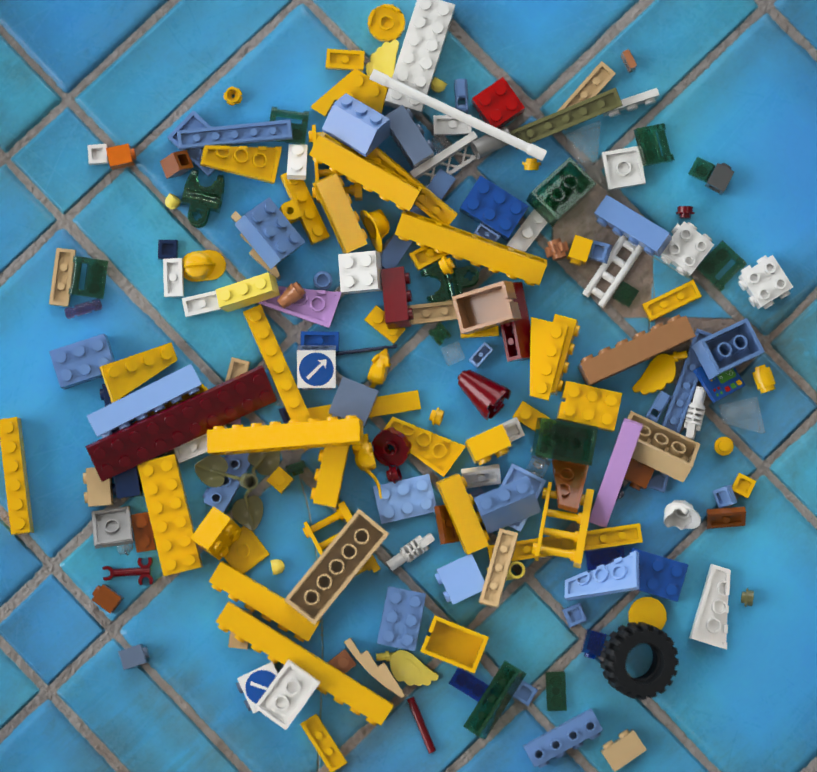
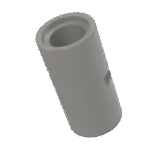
(487, 144)

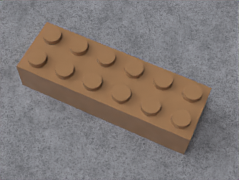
(638, 350)

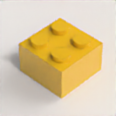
(216, 533)

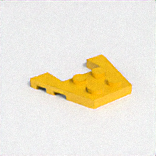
(359, 87)

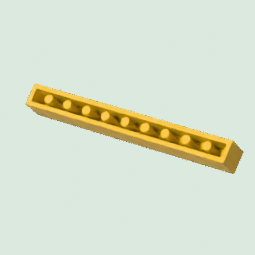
(281, 648)

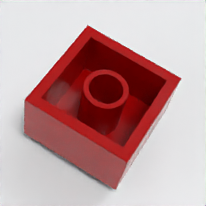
(498, 104)

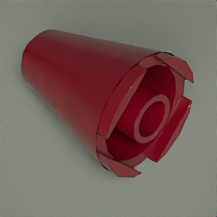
(483, 393)

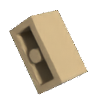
(97, 492)
(623, 749)

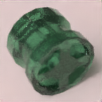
(439, 333)

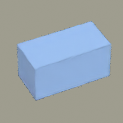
(485, 232)
(480, 355)

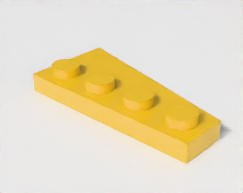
(250, 162)
(428, 447)

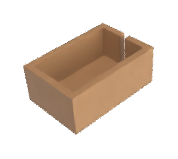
(486, 307)

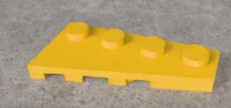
(545, 353)
(131, 372)

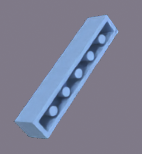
(144, 401)

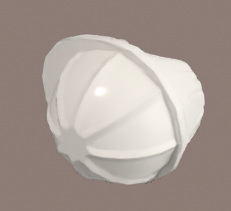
(681, 515)

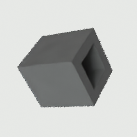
(720, 178)

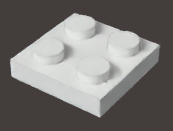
(623, 168)

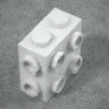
(686, 248)
(764, 282)

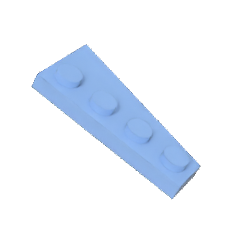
(607, 579)

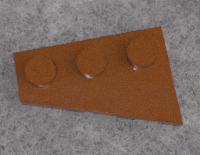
(569, 484)

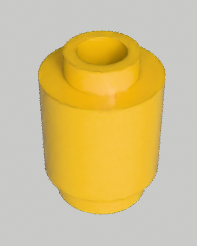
(764, 379)

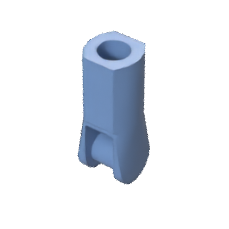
(461, 93)
(658, 405)

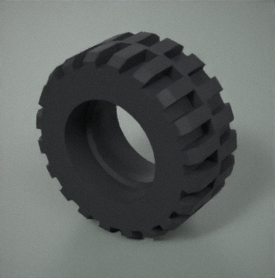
(660, 670)

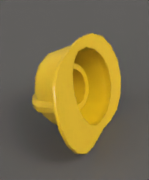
(376, 226)
(203, 265)

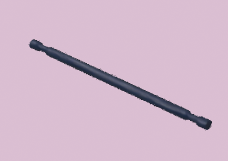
(365, 350)

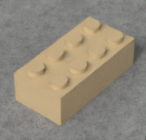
(664, 448)

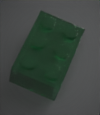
(561, 191)
(564, 441)

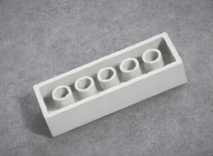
(421, 51)

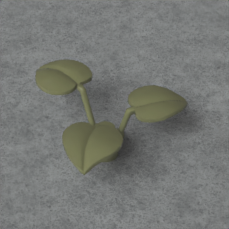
(250, 509)

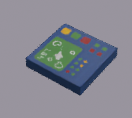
(721, 385)

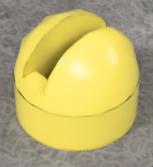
(438, 85)
(172, 201)
(277, 566)

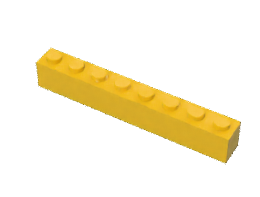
(471, 248)
(285, 436)

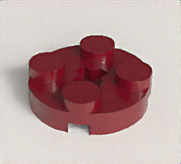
(396, 439)

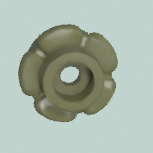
(747, 597)

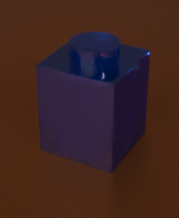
(593, 643)

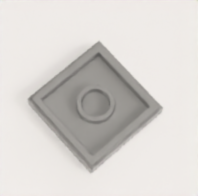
(112, 527)

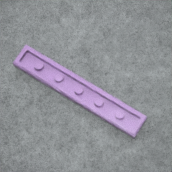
(615, 472)

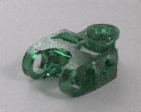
(201, 198)
(457, 279)

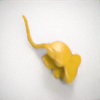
(378, 370)
(365, 459)

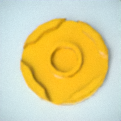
(386, 23)
(648, 611)

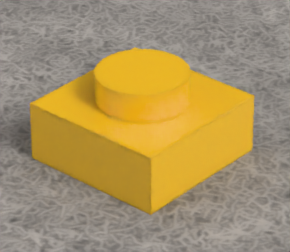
(743, 485)

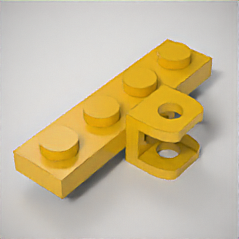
(303, 208)

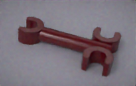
(144, 571)

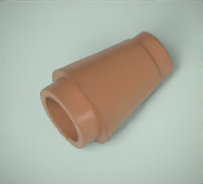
(291, 295)

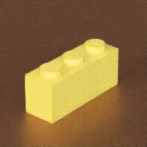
(247, 292)

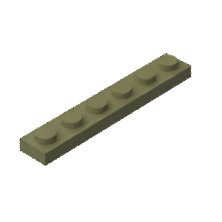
(568, 117)

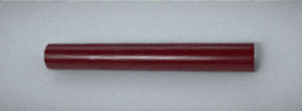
(421, 725)

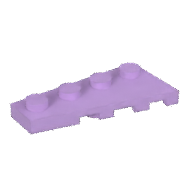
(315, 307)

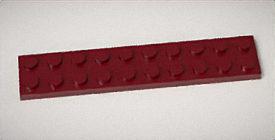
(181, 423)

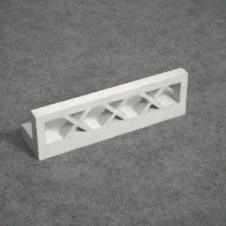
(444, 155)

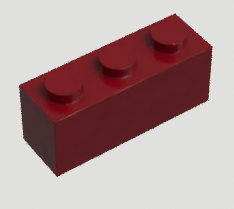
(397, 297)

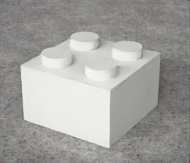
(360, 272)

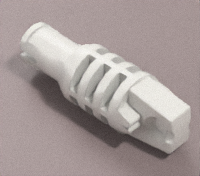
(695, 413)
(411, 551)

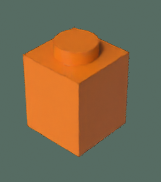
(121, 156)

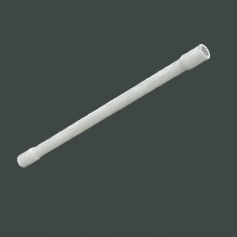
(385, 80)

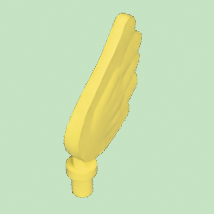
(383, 59)
(408, 668)

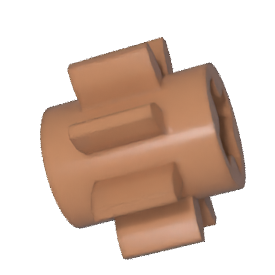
(556, 249)

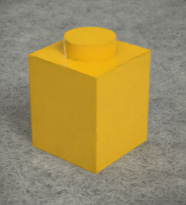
(579, 250)
(280, 480)

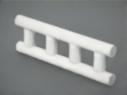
(615, 281)

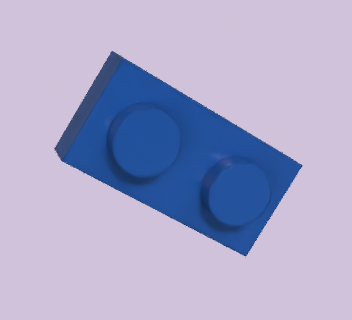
(320, 338)

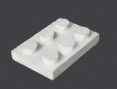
(287, 694)

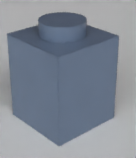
(134, 656)

